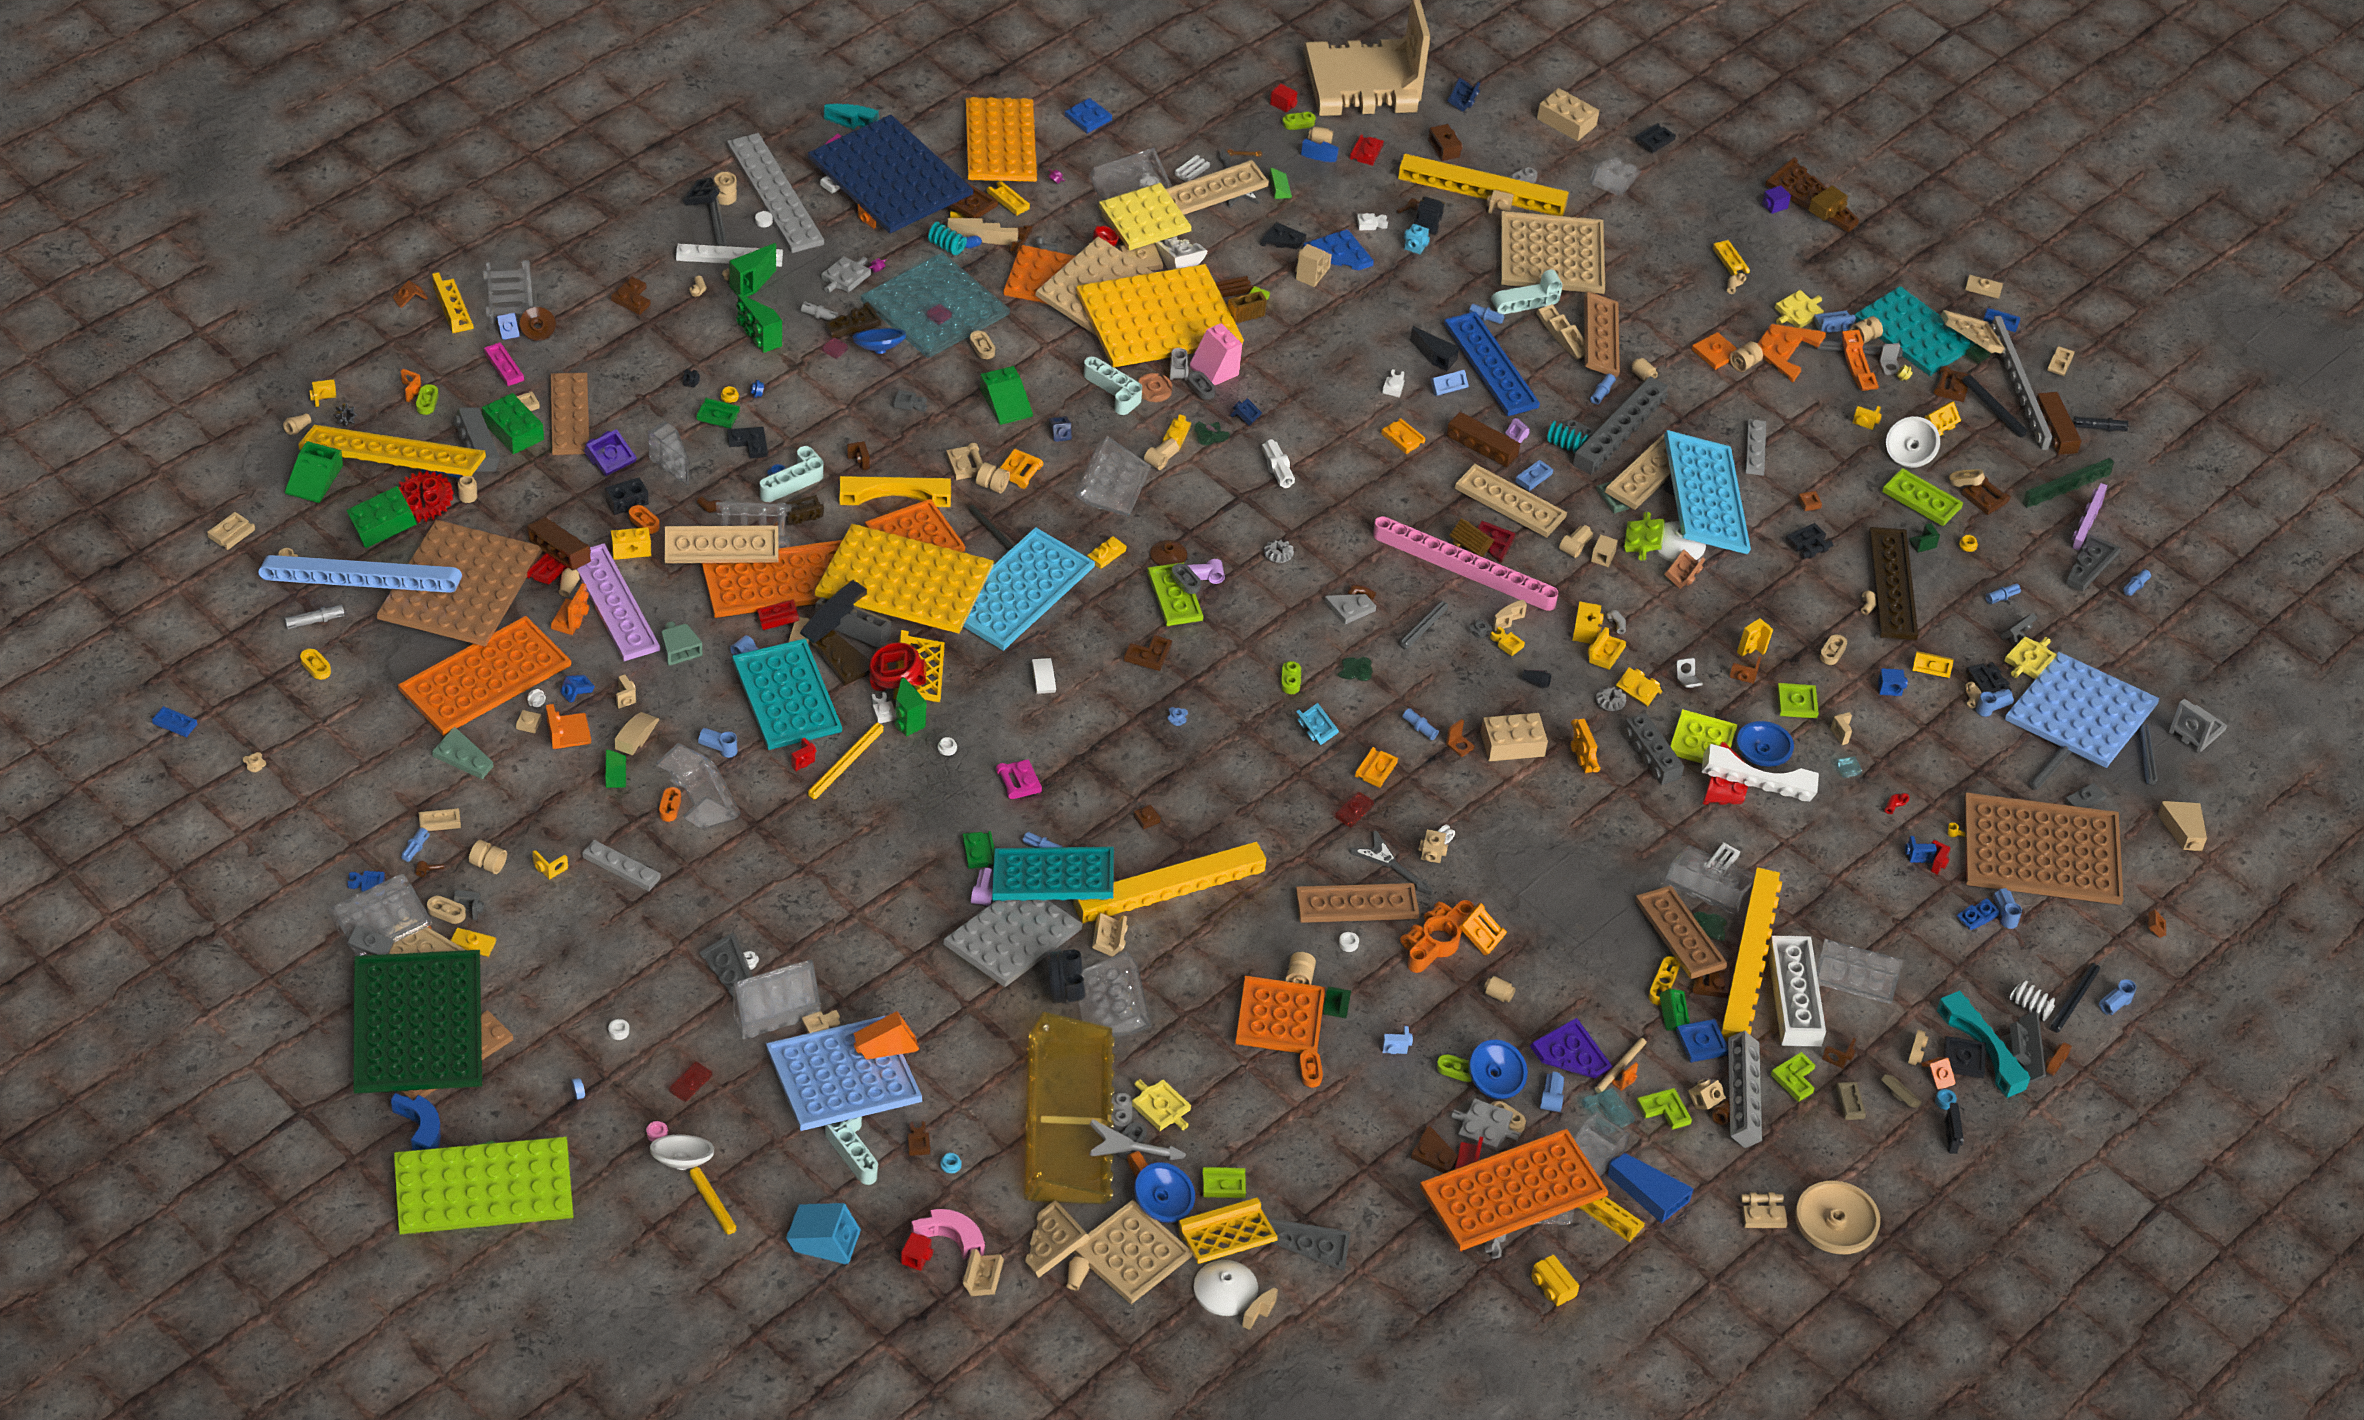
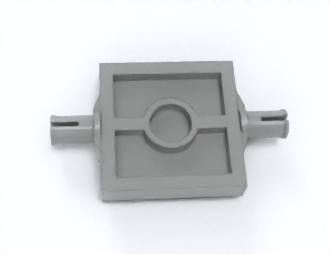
(845, 274)
(1486, 1121)

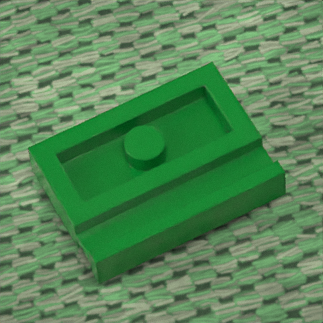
(718, 413)
(979, 849)

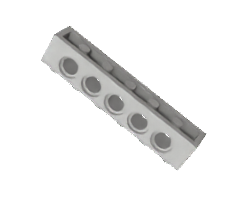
(1744, 1089)

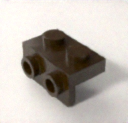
(804, 510)

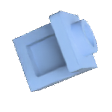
(1397, 1043)

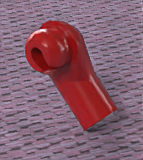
(1896, 801)

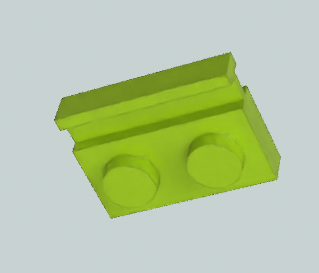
(1224, 1182)

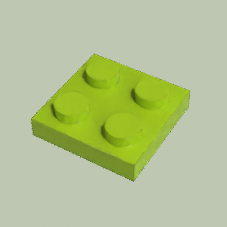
(1797, 700)

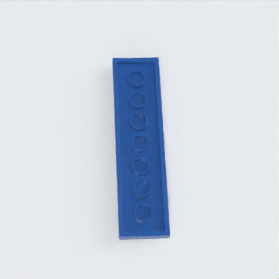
(1491, 363)

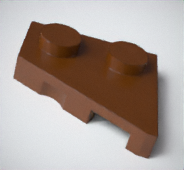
(1434, 1152)

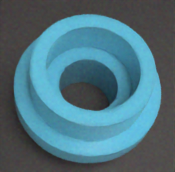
(950, 1158)

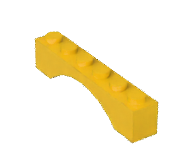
(861, 489)

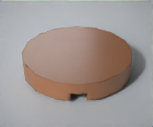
(1155, 387)

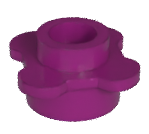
(1055, 176)
(877, 265)

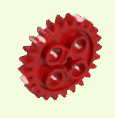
(436, 494)

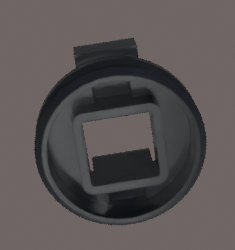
(1065, 976)

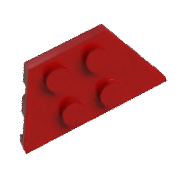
(1725, 791)

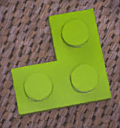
(1791, 1076)
(1665, 1103)

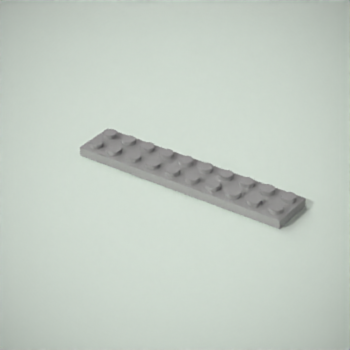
(775, 192)

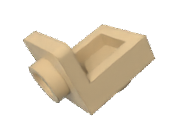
(627, 692)

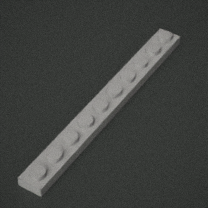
(2022, 385)

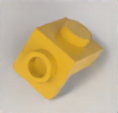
(1866, 417)

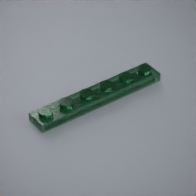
(2068, 482)

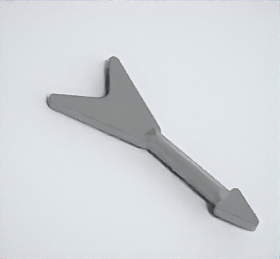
(1116, 1143)

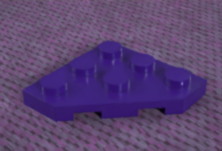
(1572, 1050)

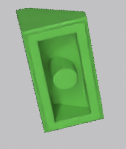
(1279, 184)

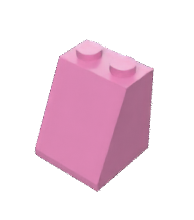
(1218, 355)

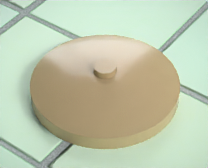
(1837, 1217)

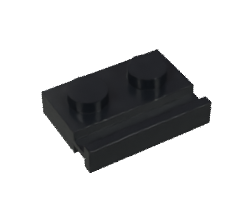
(1655, 138)
(1953, 1128)

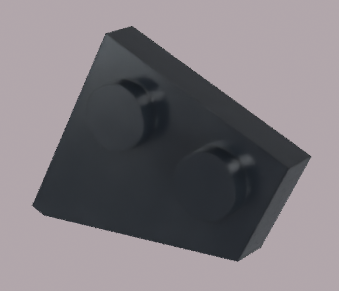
(1283, 237)

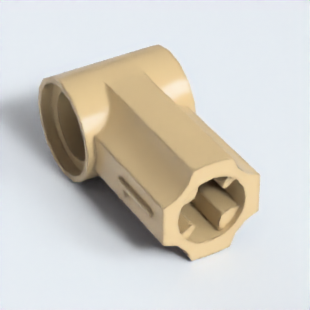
(1159, 457)
(1574, 544)

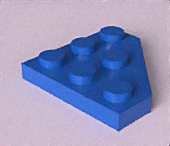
(1344, 250)

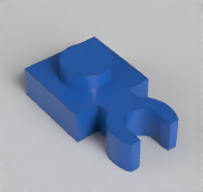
(365, 881)

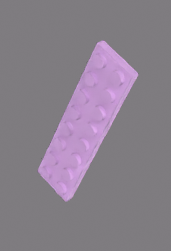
(617, 605)

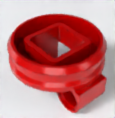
(913, 671)

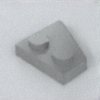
(1350, 606)

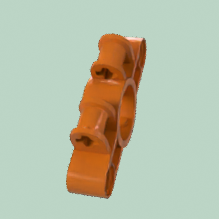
(1426, 949)

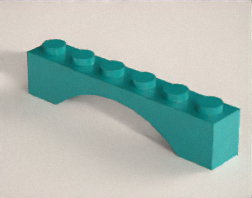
(1960, 1014)

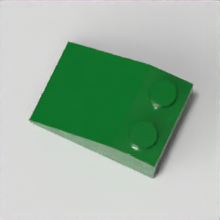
(1005, 395)

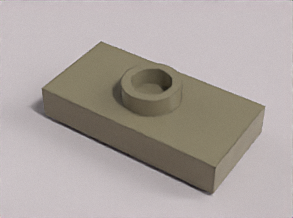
(1900, 1091)
(1850, 1100)

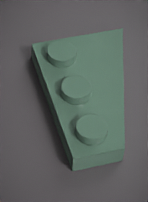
(462, 754)

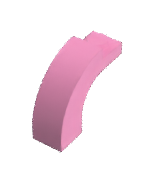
(952, 1225)

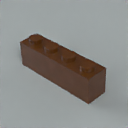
(2064, 434)
(1483, 439)
(559, 543)

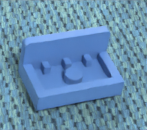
(1834, 321)

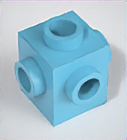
(1416, 238)

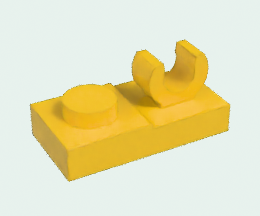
(1178, 430)
(1107, 552)
(1932, 664)

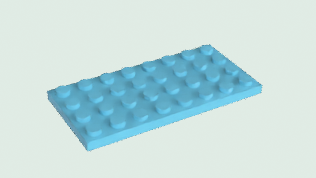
(1707, 492)
(1025, 587)

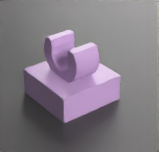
(1517, 430)

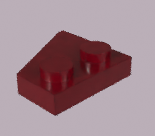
(1502, 539)

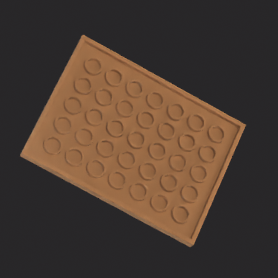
(491, 578)
(2043, 848)

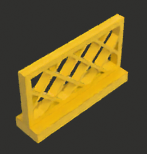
(925, 644)
(1223, 1220)

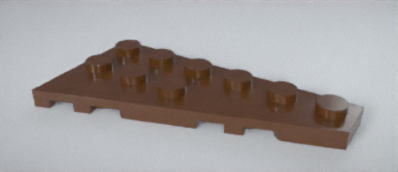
(1805, 187)

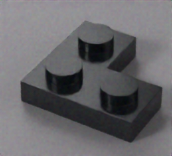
(702, 192)
(751, 437)

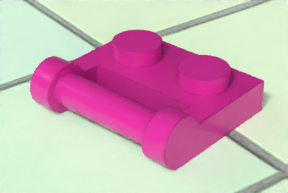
(1024, 777)

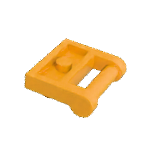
(1017, 462)
(1479, 932)

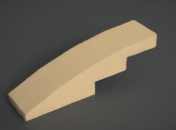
(988, 232)
(1562, 331)

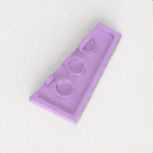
(2086, 522)

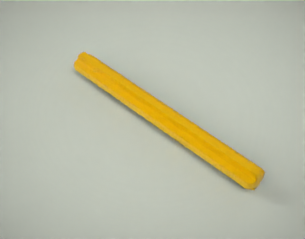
(817, 789)

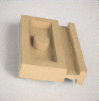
(231, 530)

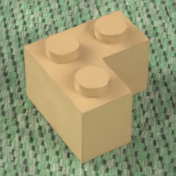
(1312, 264)

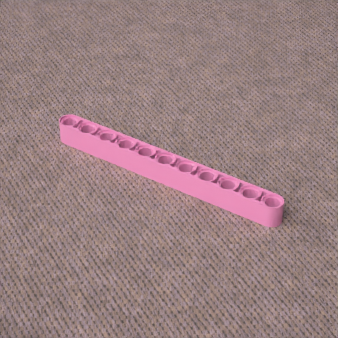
(1465, 563)

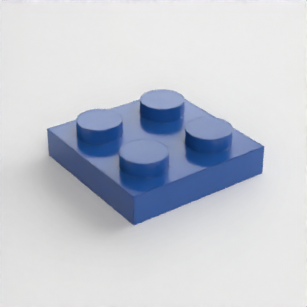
(1088, 115)
(1702, 1040)

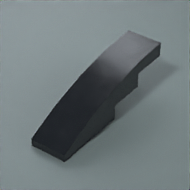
(830, 614)

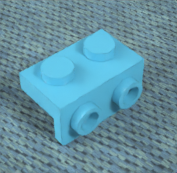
(1318, 723)

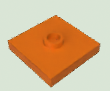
(1714, 350)

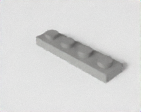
(1755, 447)
(621, 865)

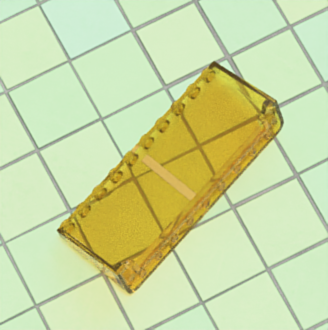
(1066, 1090)

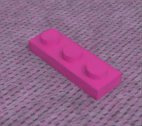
(504, 364)

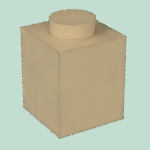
(1604, 550)

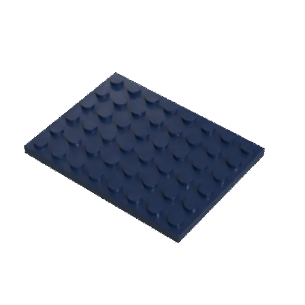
(890, 173)

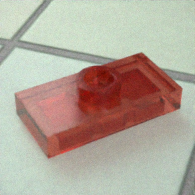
(1354, 809)
(690, 1081)

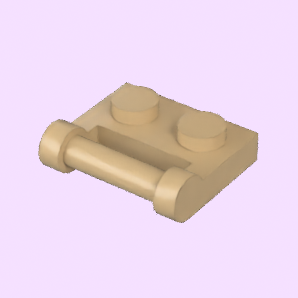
(960, 463)

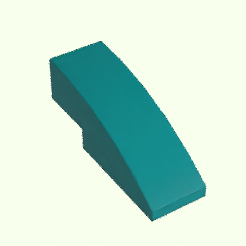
(850, 115)

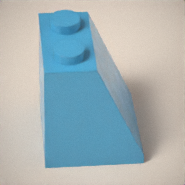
(824, 1231)

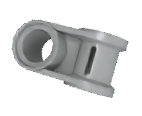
(1179, 364)

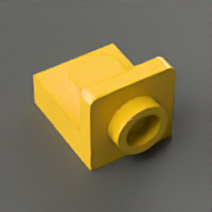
(322, 390)

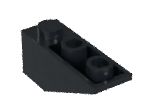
(1436, 350)

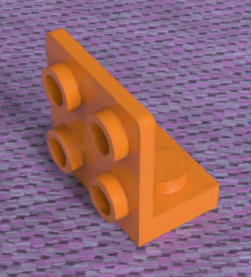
(571, 612)
(567, 729)

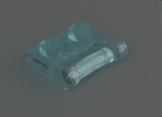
(1612, 1107)

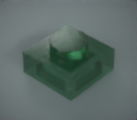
(1977, 353)

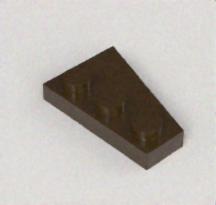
(856, 321)

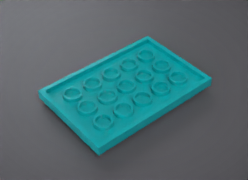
(1917, 329)
(786, 694)
(1053, 873)

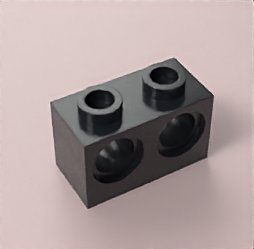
(626, 495)

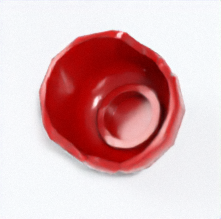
(1106, 234)

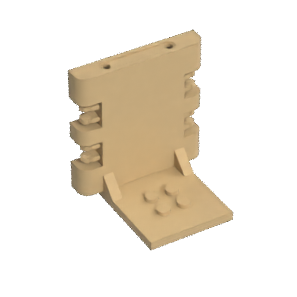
(1371, 74)

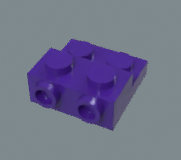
(609, 452)

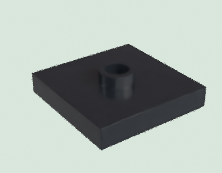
(1965, 1056)

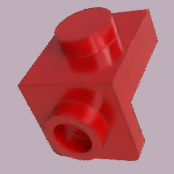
(804, 756)
(1941, 857)

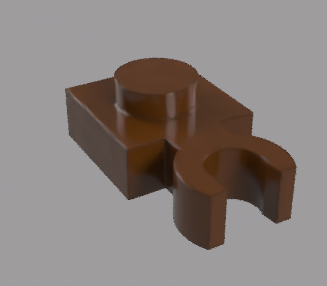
(918, 1140)

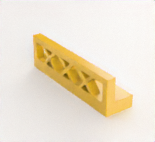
(448, 306)
(1614, 1217)

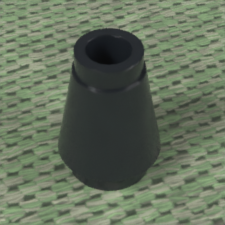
(1539, 678)

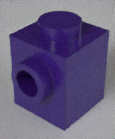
(1776, 199)

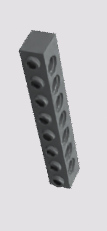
(1620, 425)

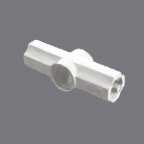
(1278, 463)

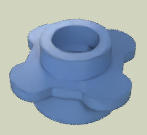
(1177, 716)

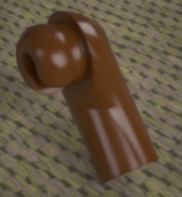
(708, 506)
(1354, 589)

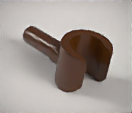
(1413, 204)
(1016, 246)
(422, 867)

